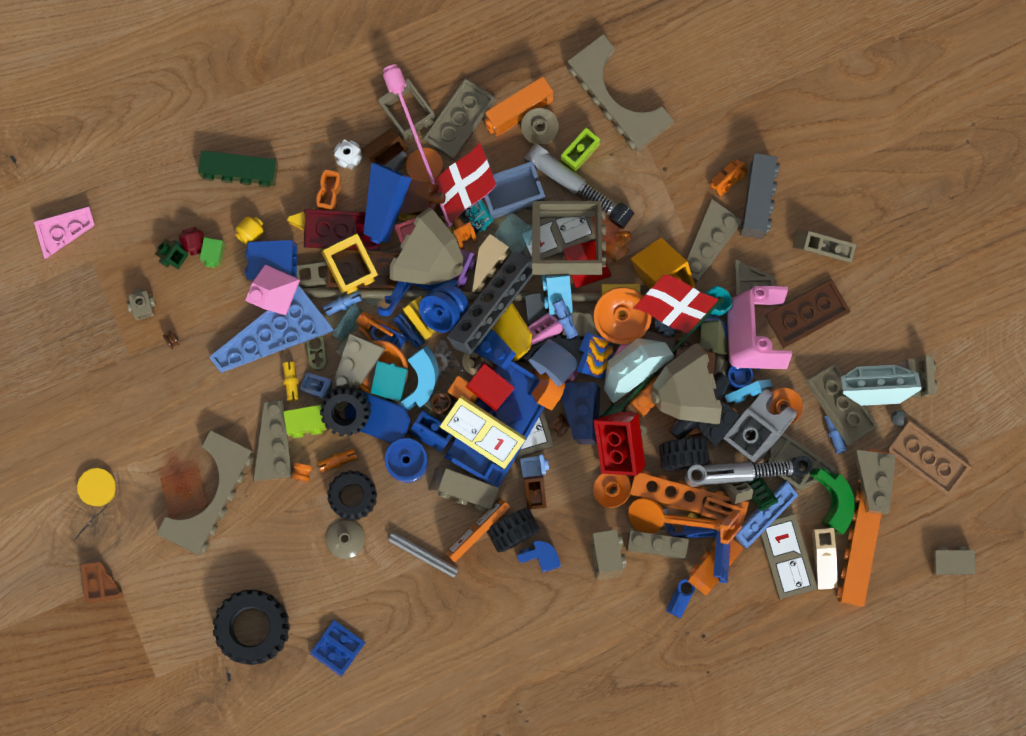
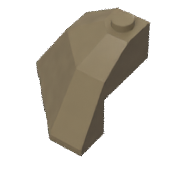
(428, 253)
(687, 388)

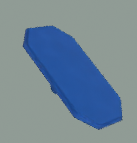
(386, 421)

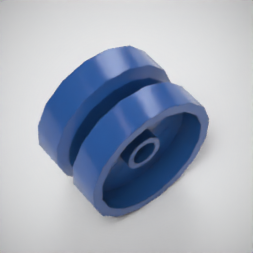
(443, 307)
(409, 471)

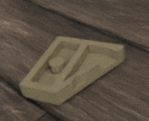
(749, 277)

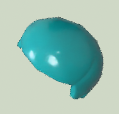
(722, 308)

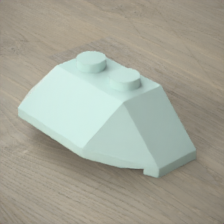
(634, 366)
(880, 384)

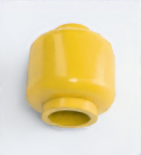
(249, 230)

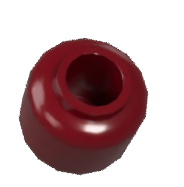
(192, 240)

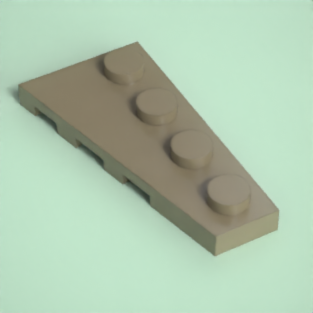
(712, 236)

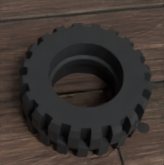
(232, 608)

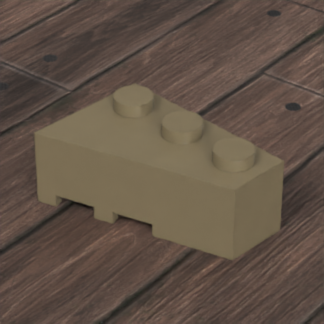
(876, 479)
(463, 489)

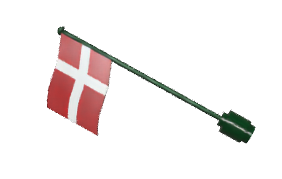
(677, 307)

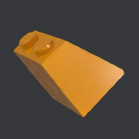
(661, 259)

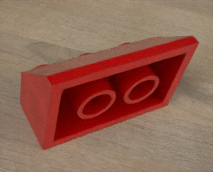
(620, 444)

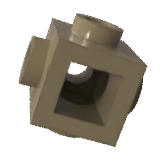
(144, 310)

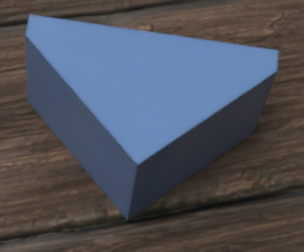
(316, 385)

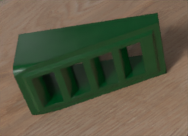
(760, 492)

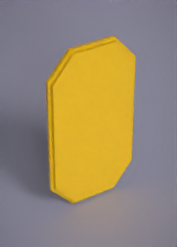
(514, 332)

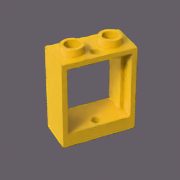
(327, 253)

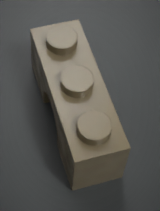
(657, 544)

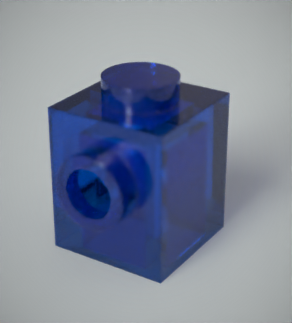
(508, 412)

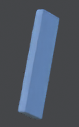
(759, 521)

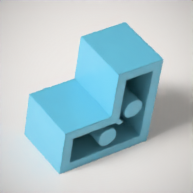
(557, 288)

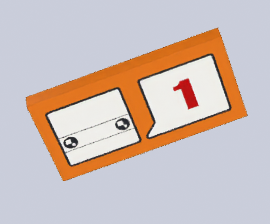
(477, 529)

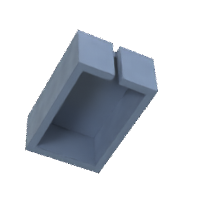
(514, 190)

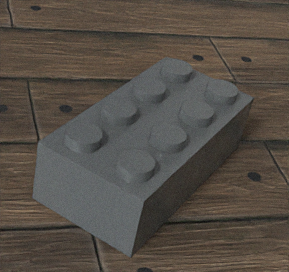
(758, 196)

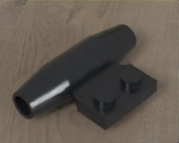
(712, 432)

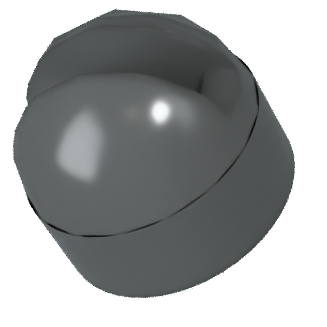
(898, 417)

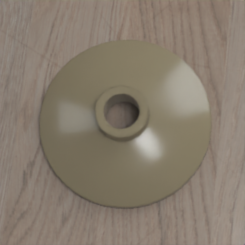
(538, 117)
(355, 539)

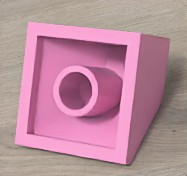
(273, 290)

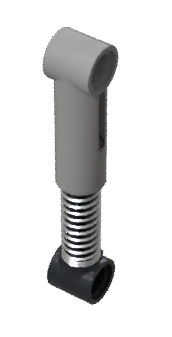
(618, 213)
(746, 471)

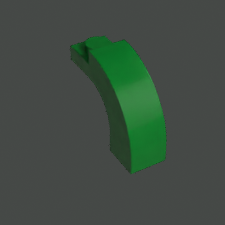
(842, 499)

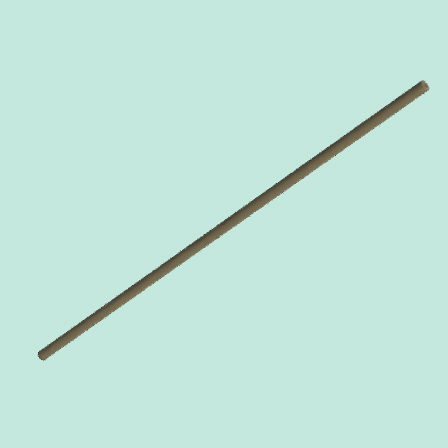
(413, 294)

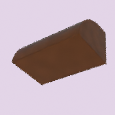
(384, 147)

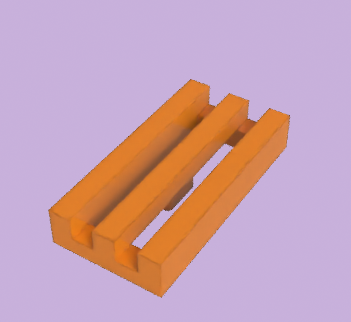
(721, 503)

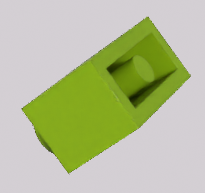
(580, 150)
(304, 421)

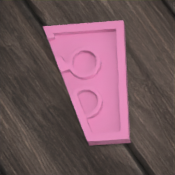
(62, 229)

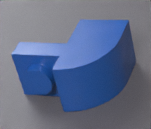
(544, 552)

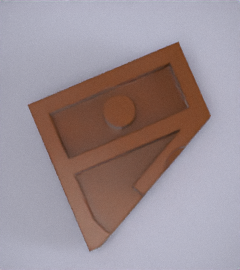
(98, 583)

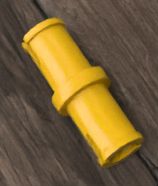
(290, 381)

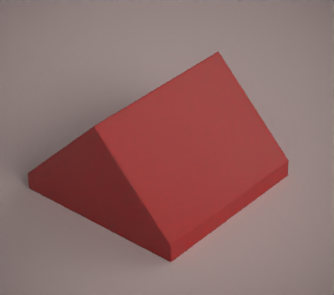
(490, 385)

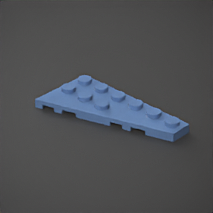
(273, 333)

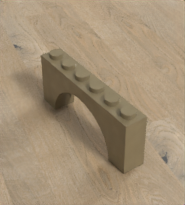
(635, 126)
(196, 531)

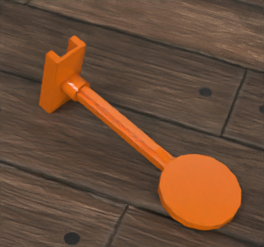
(417, 171)
(649, 517)

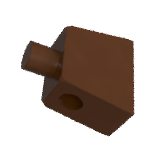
(421, 197)

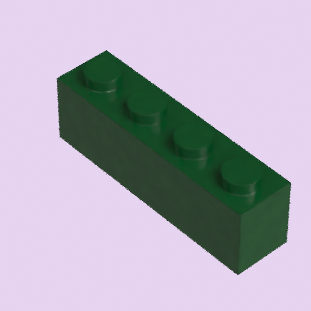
(238, 168)

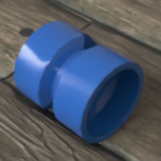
(739, 377)

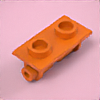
(722, 183)

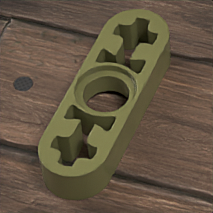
(322, 356)

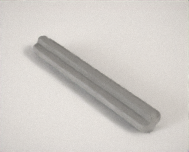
(423, 554)

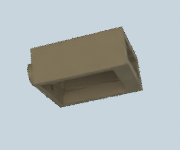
(390, 98)

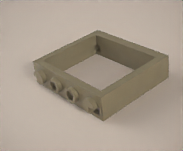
(568, 209)

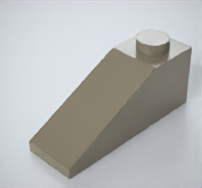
(824, 245)

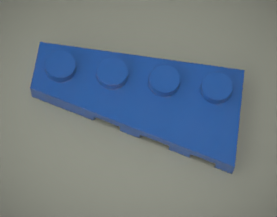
(495, 350)

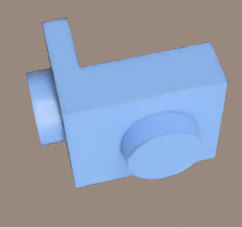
(534, 466)

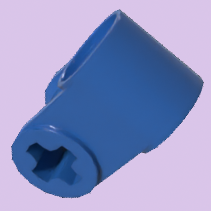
(392, 339)

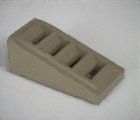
(738, 496)

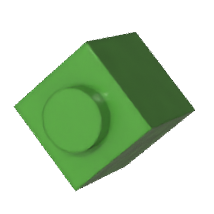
(212, 252)

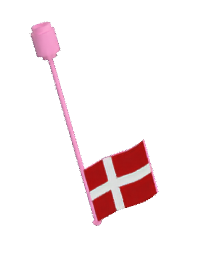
(461, 182)

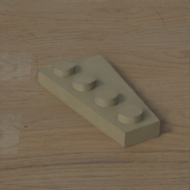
(356, 363)
(273, 451)

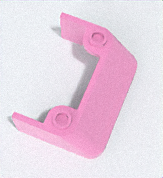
(744, 346)

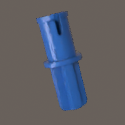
(409, 331)

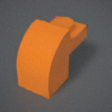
(546, 391)

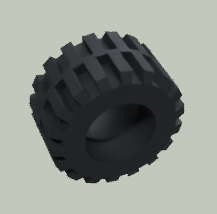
(341, 425)
(683, 453)
(336, 488)
(513, 530)

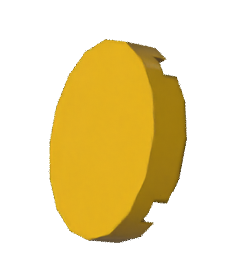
(96, 487)

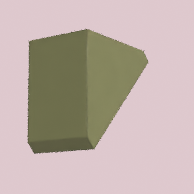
(714, 337)

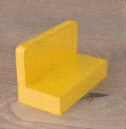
(412, 312)

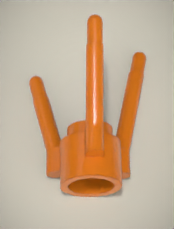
(368, 321)

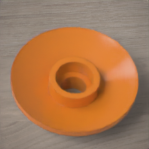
(786, 397)
(604, 485)

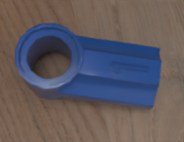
(679, 600)

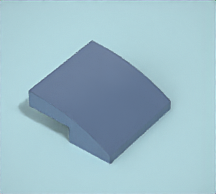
(554, 361)

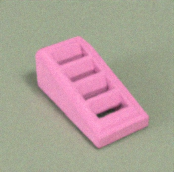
(545, 321)

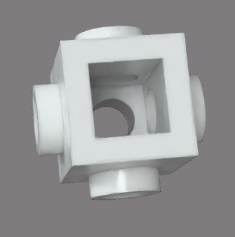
(352, 158)

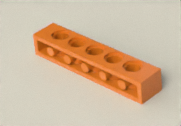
(639, 490)

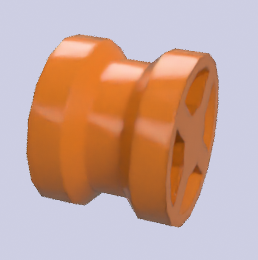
(301, 472)

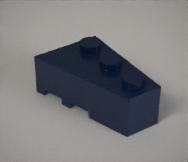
(582, 408)

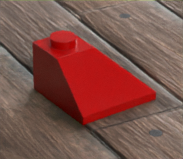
(585, 251)

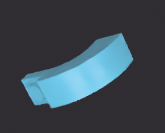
(428, 376)

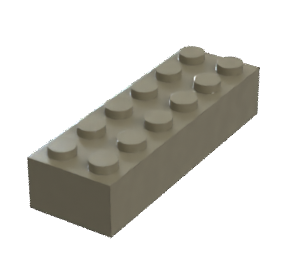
(607, 554)

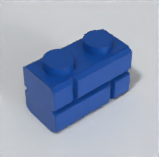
(429, 431)

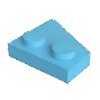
(750, 390)

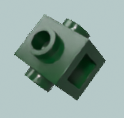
(171, 254)

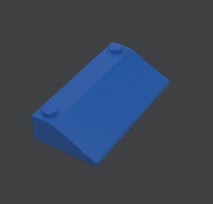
(475, 462)

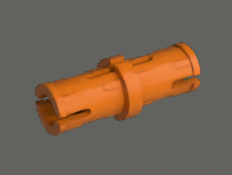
(337, 460)

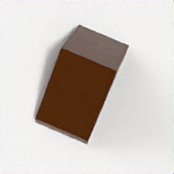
(535, 492)

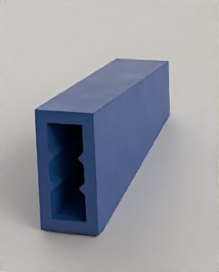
(384, 201)

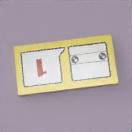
(482, 432)

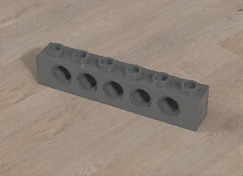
(491, 303)

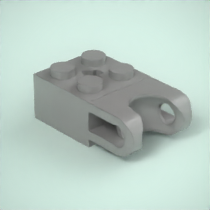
(761, 423)

